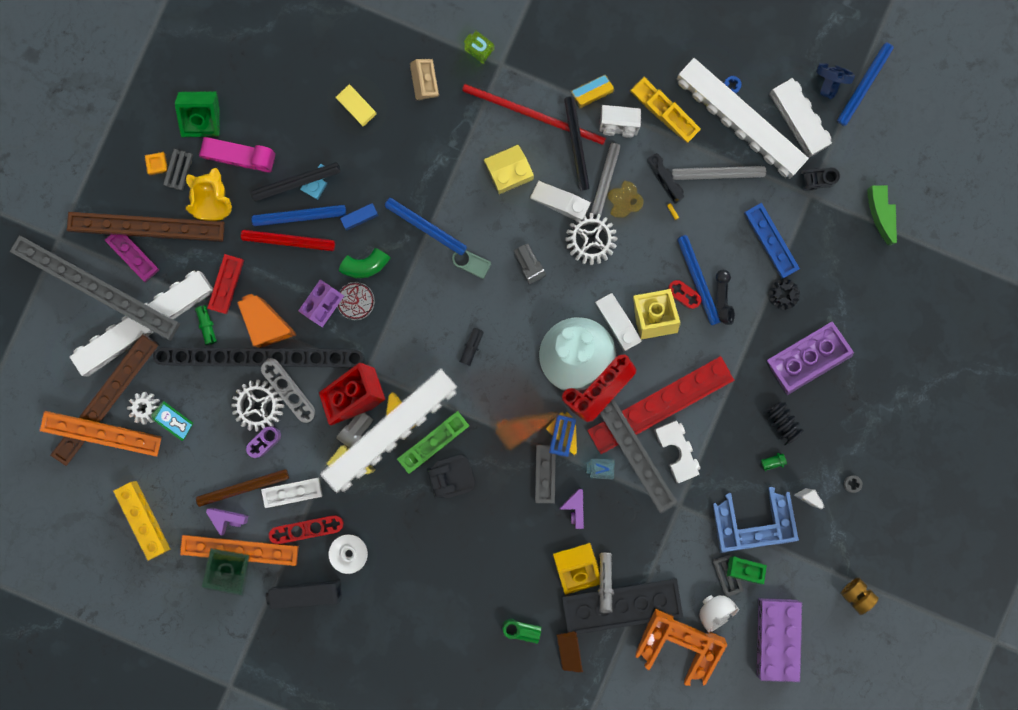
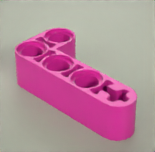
(256, 158)

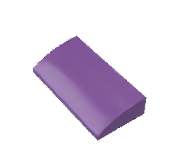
(810, 358)

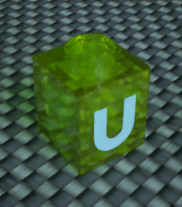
(478, 46)

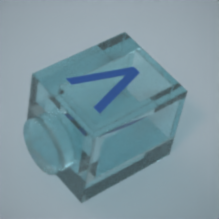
(600, 468)

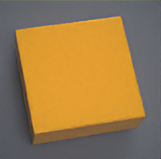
(156, 163)

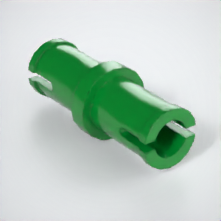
(205, 325)

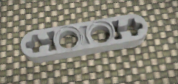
(292, 388)

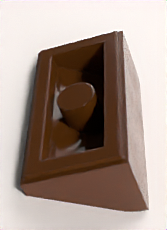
(569, 652)

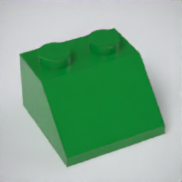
(198, 114)

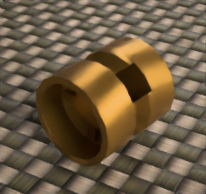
(857, 593)

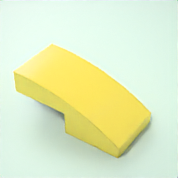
(356, 105)

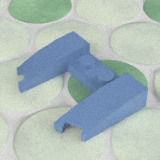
(781, 531)

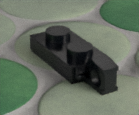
(665, 178)

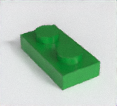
(746, 570)

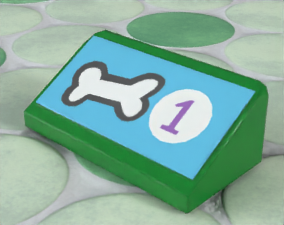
(172, 420)

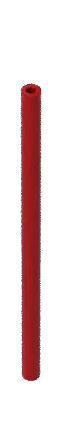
(530, 113)

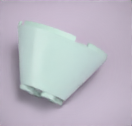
(576, 353)

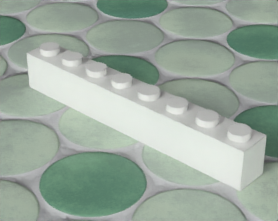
(741, 118)
(124, 335)
(389, 430)

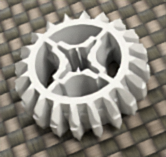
(598, 244)
(252, 399)

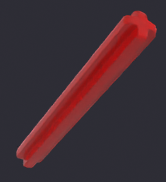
(288, 240)

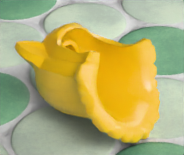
(208, 197)

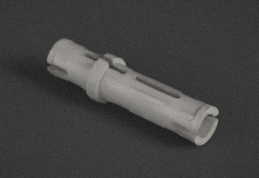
(605, 583)

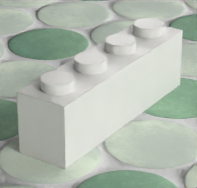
(800, 117)

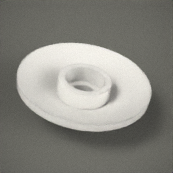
(338, 556)

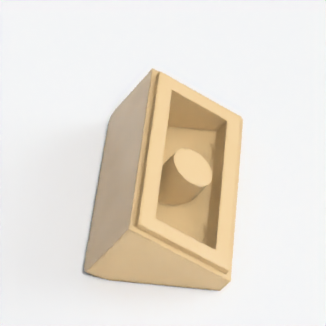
(424, 79)

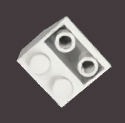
(620, 120)

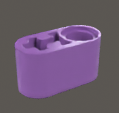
(256, 441)

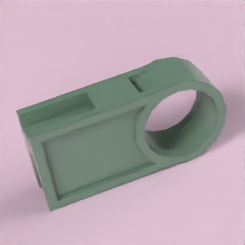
(475, 266)

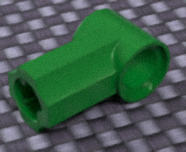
(523, 631)

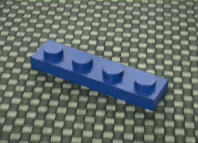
(771, 240)

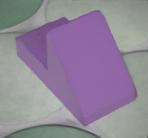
(575, 502)
(221, 517)

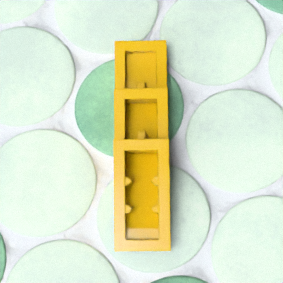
(665, 110)

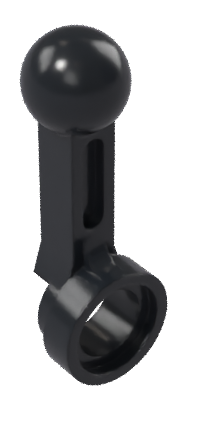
(726, 312)

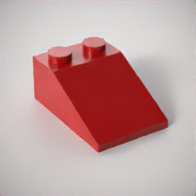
(352, 394)

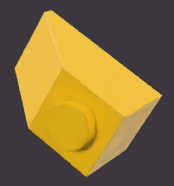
(573, 448)

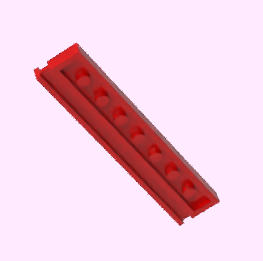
(666, 401)

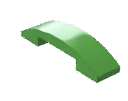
(433, 442)

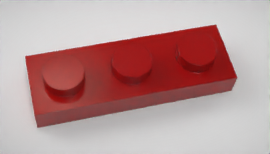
(225, 284)

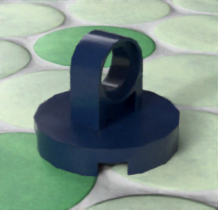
(833, 78)

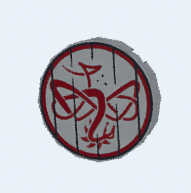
(357, 301)

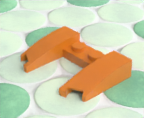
(664, 627)

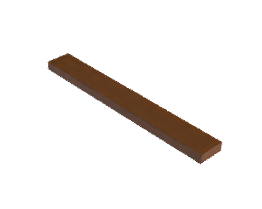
(145, 226)
(108, 394)

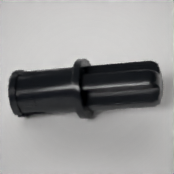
(471, 346)

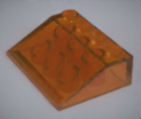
(519, 429)

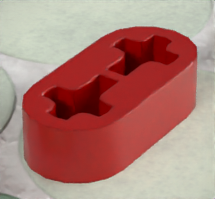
(687, 291)

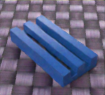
(566, 419)

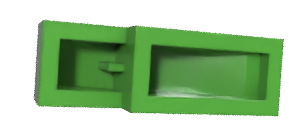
(883, 213)

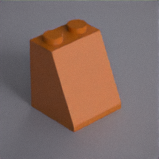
(263, 322)

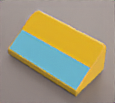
(592, 91)

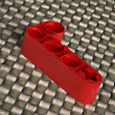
(602, 390)

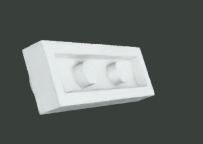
(291, 492)

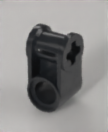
(816, 179)

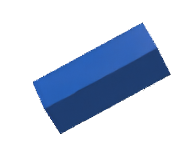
(359, 216)

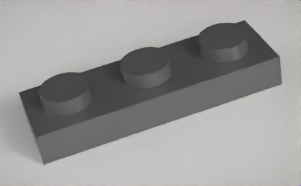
(545, 475)

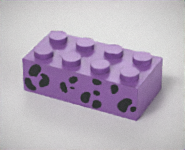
(779, 639)

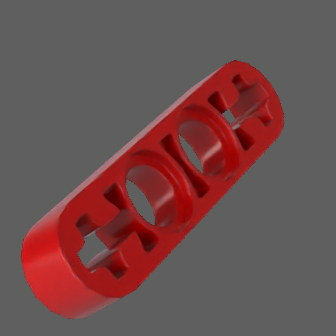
(306, 529)

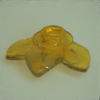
(622, 200)

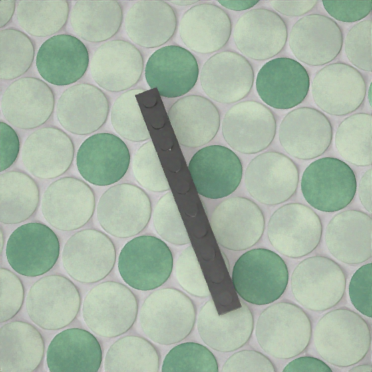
(95, 288)

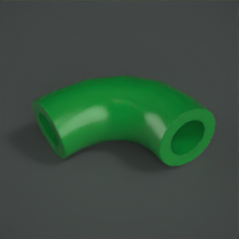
(365, 267)

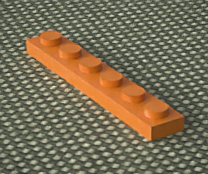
(100, 433)
(257, 551)

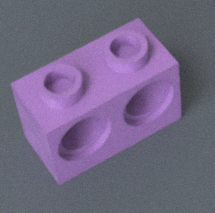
(321, 303)

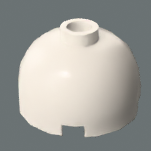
(716, 611)

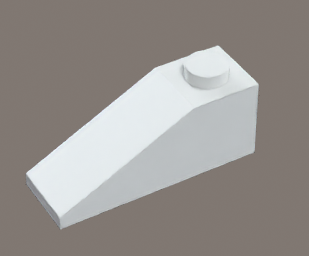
(560, 201)
(618, 322)

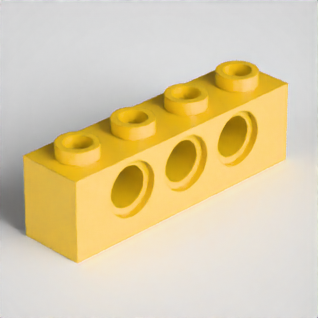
(142, 520)

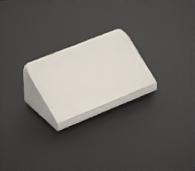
(810, 497)

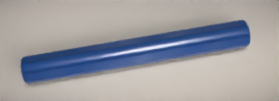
(865, 84)
(299, 215)
(425, 226)
(698, 279)

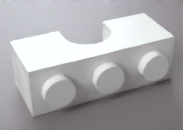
(685, 466)

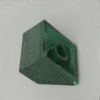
(226, 572)

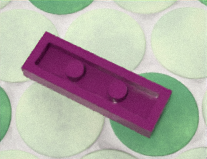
(132, 256)

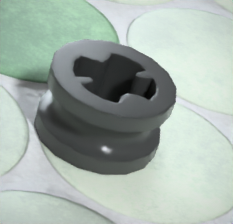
(857, 480)

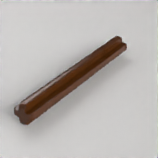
(242, 487)

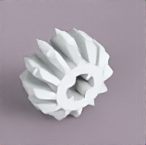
(143, 399)

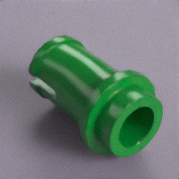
(774, 462)

